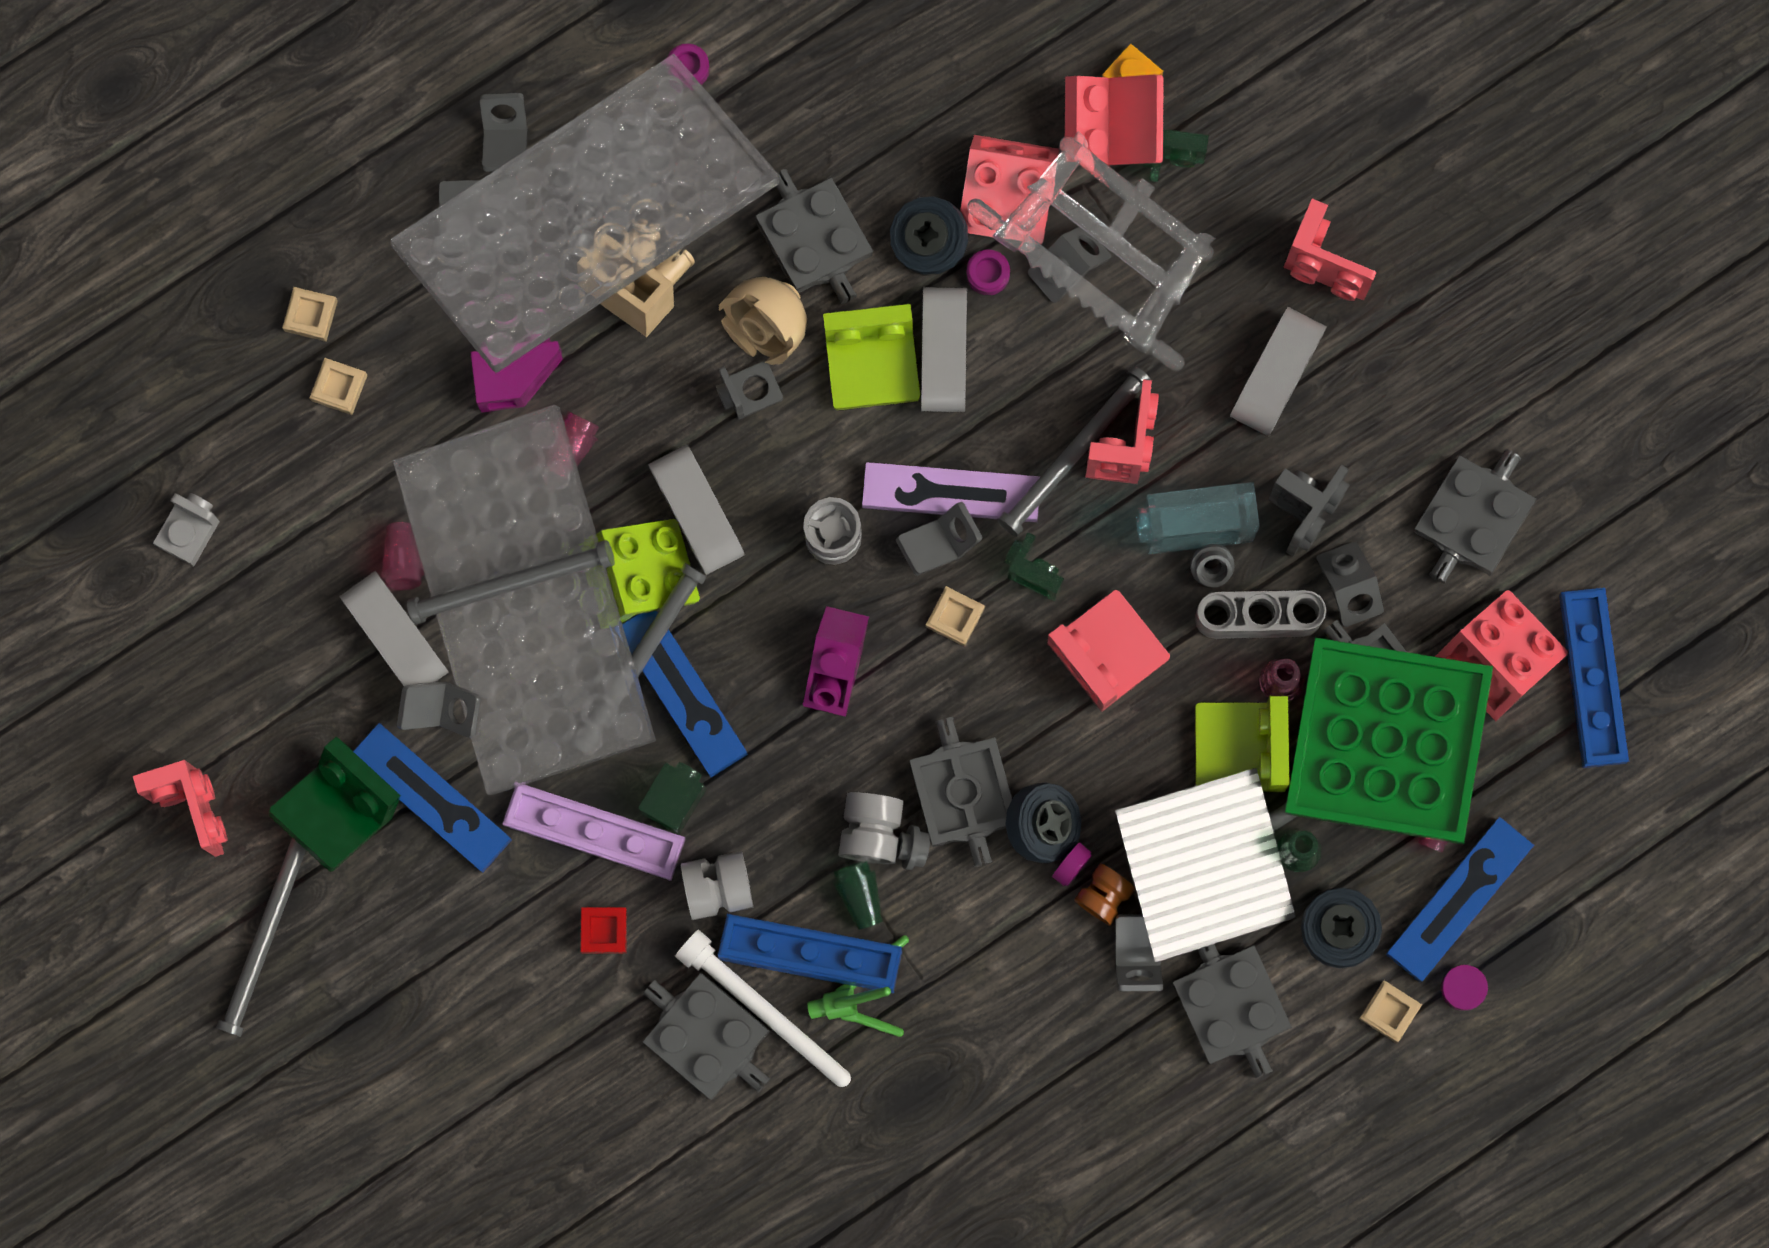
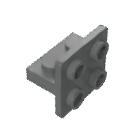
(1299, 497)

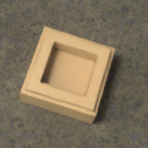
(310, 314)
(338, 386)
(955, 616)
(1390, 1011)

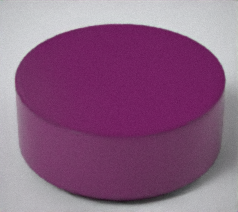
(694, 60)
(988, 272)
(1072, 865)
(1464, 987)

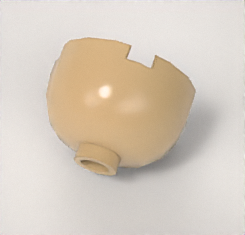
(765, 318)

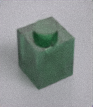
(673, 797)

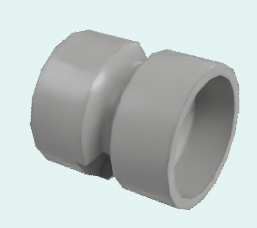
(832, 530)
(871, 828)
(717, 885)

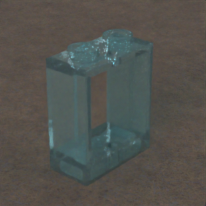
(1198, 518)

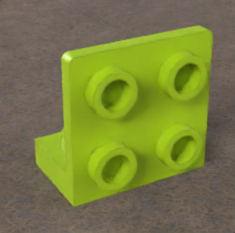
(871, 357)
(645, 565)
(1241, 738)

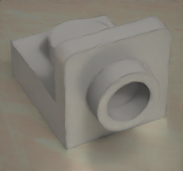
(187, 528)

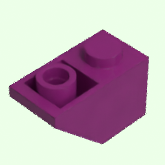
(516, 382)
(835, 661)

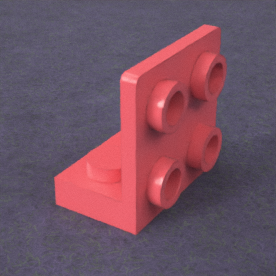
(1117, 117)
(1000, 176)
(1312, 264)
(1120, 463)
(1512, 643)
(1108, 649)
(180, 782)

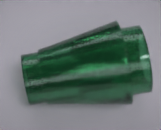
(1294, 859)
(859, 893)

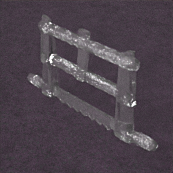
(1169, 285)

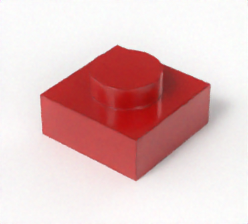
(603, 930)

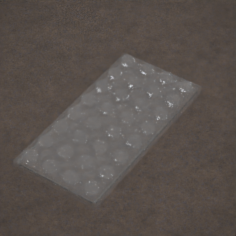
(584, 212)
(542, 657)

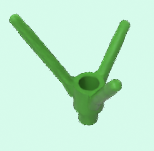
(844, 1003)

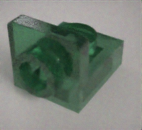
(1182, 149)
(1037, 576)

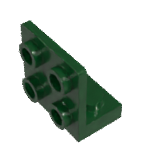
(336, 806)

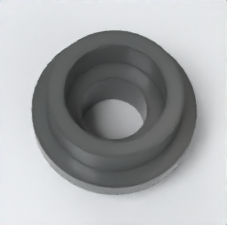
(1215, 576)
(913, 847)

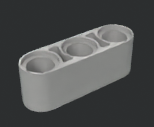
(944, 349)
(1278, 371)
(696, 509)
(1278, 602)
(393, 632)

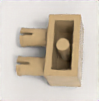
(651, 295)

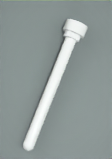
(700, 954)

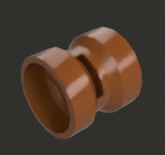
(1105, 883)

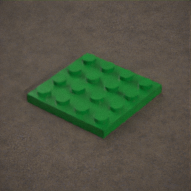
(1389, 740)

